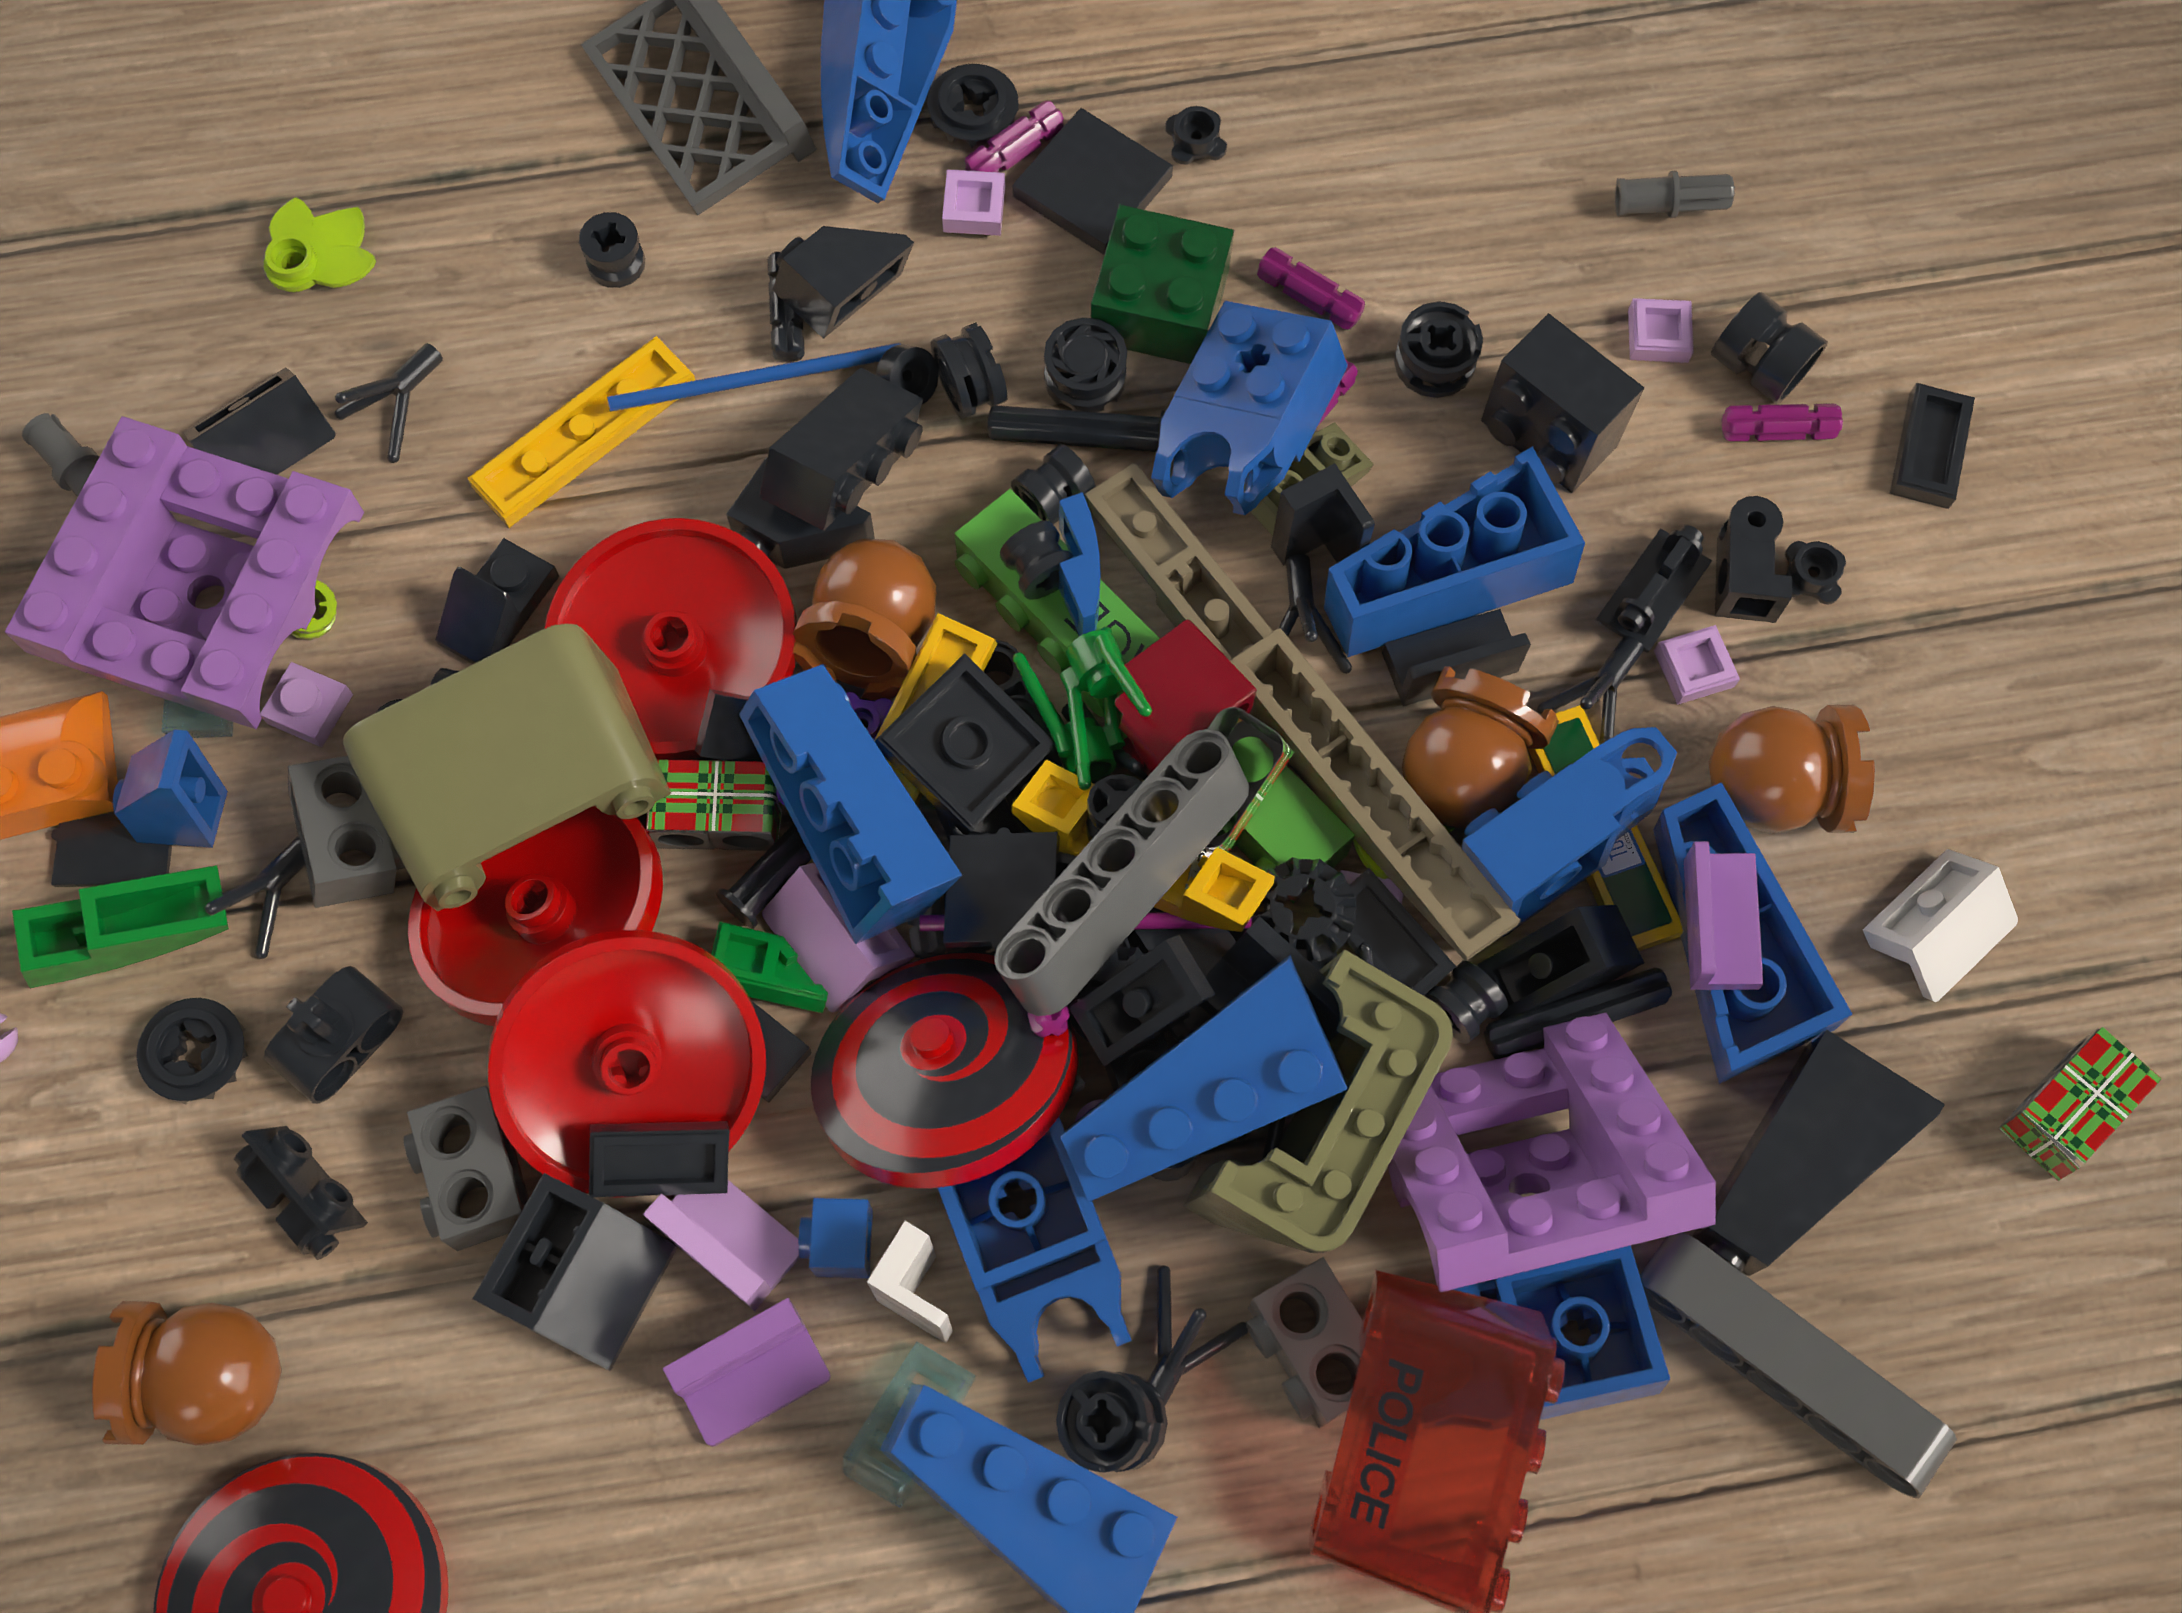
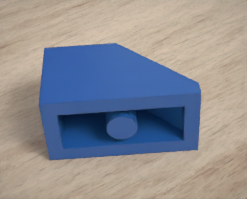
(171, 794)

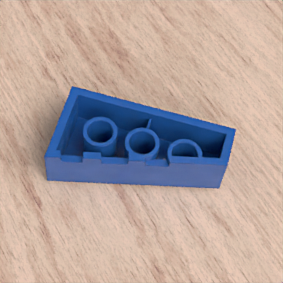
(1458, 561)
(847, 804)
(1048, 1518)

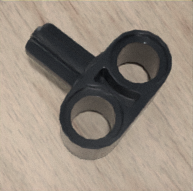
(332, 1034)

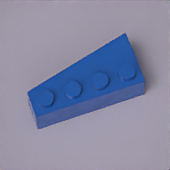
(1797, 989)
(1223, 1079)

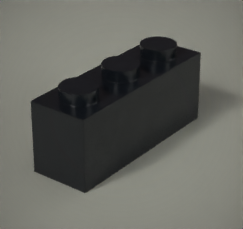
(841, 449)

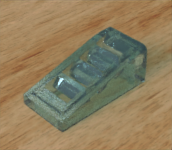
(857, 1461)

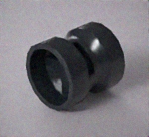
(1058, 478)

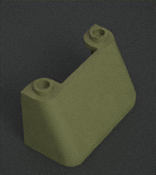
(503, 758)
(1339, 1148)

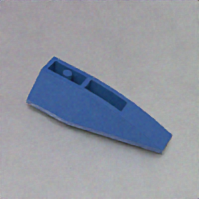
(875, 82)

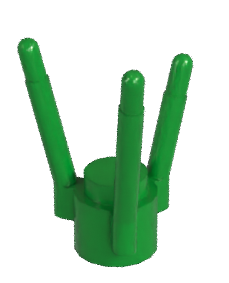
(1101, 671)
(1100, 740)

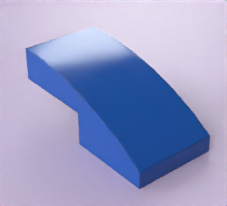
(1080, 575)

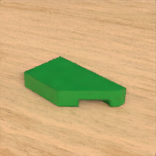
(767, 967)

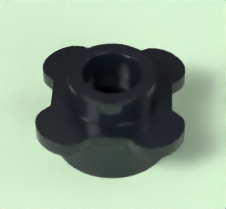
(1195, 122)
(1823, 559)

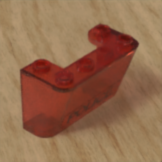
(1438, 1444)

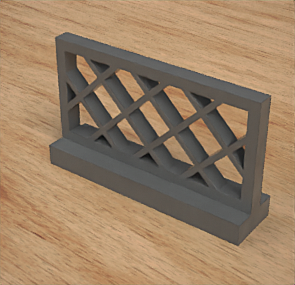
(743, 75)

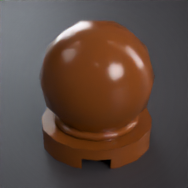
(867, 616)
(1475, 747)
(1794, 769)
(187, 1375)

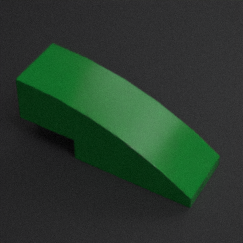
(117, 925)

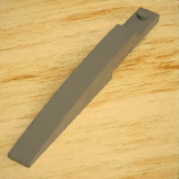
(1292, 699)

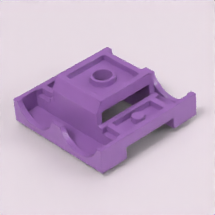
(128, 574)
(1596, 1187)

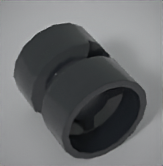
(1773, 369)

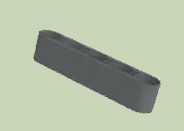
(1122, 873)
(1796, 1364)

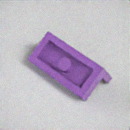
(1722, 920)
(748, 1372)

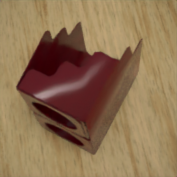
(1185, 686)

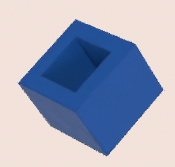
(837, 1238)

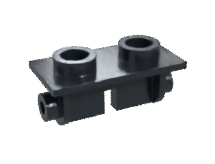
(1656, 586)
(282, 1165)

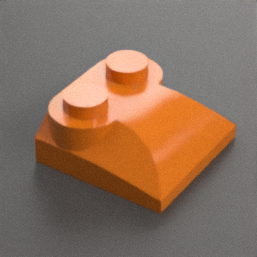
(56, 764)

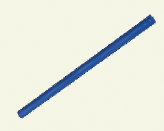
(746, 378)

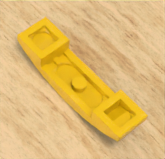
(1218, 897)

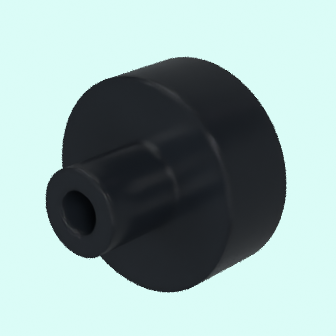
(910, 369)

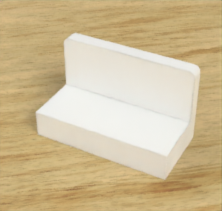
(1945, 921)
(900, 1275)

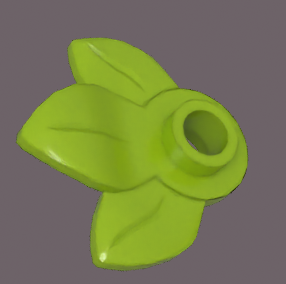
(322, 244)

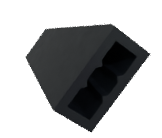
(1812, 1149)

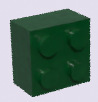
(1162, 281)

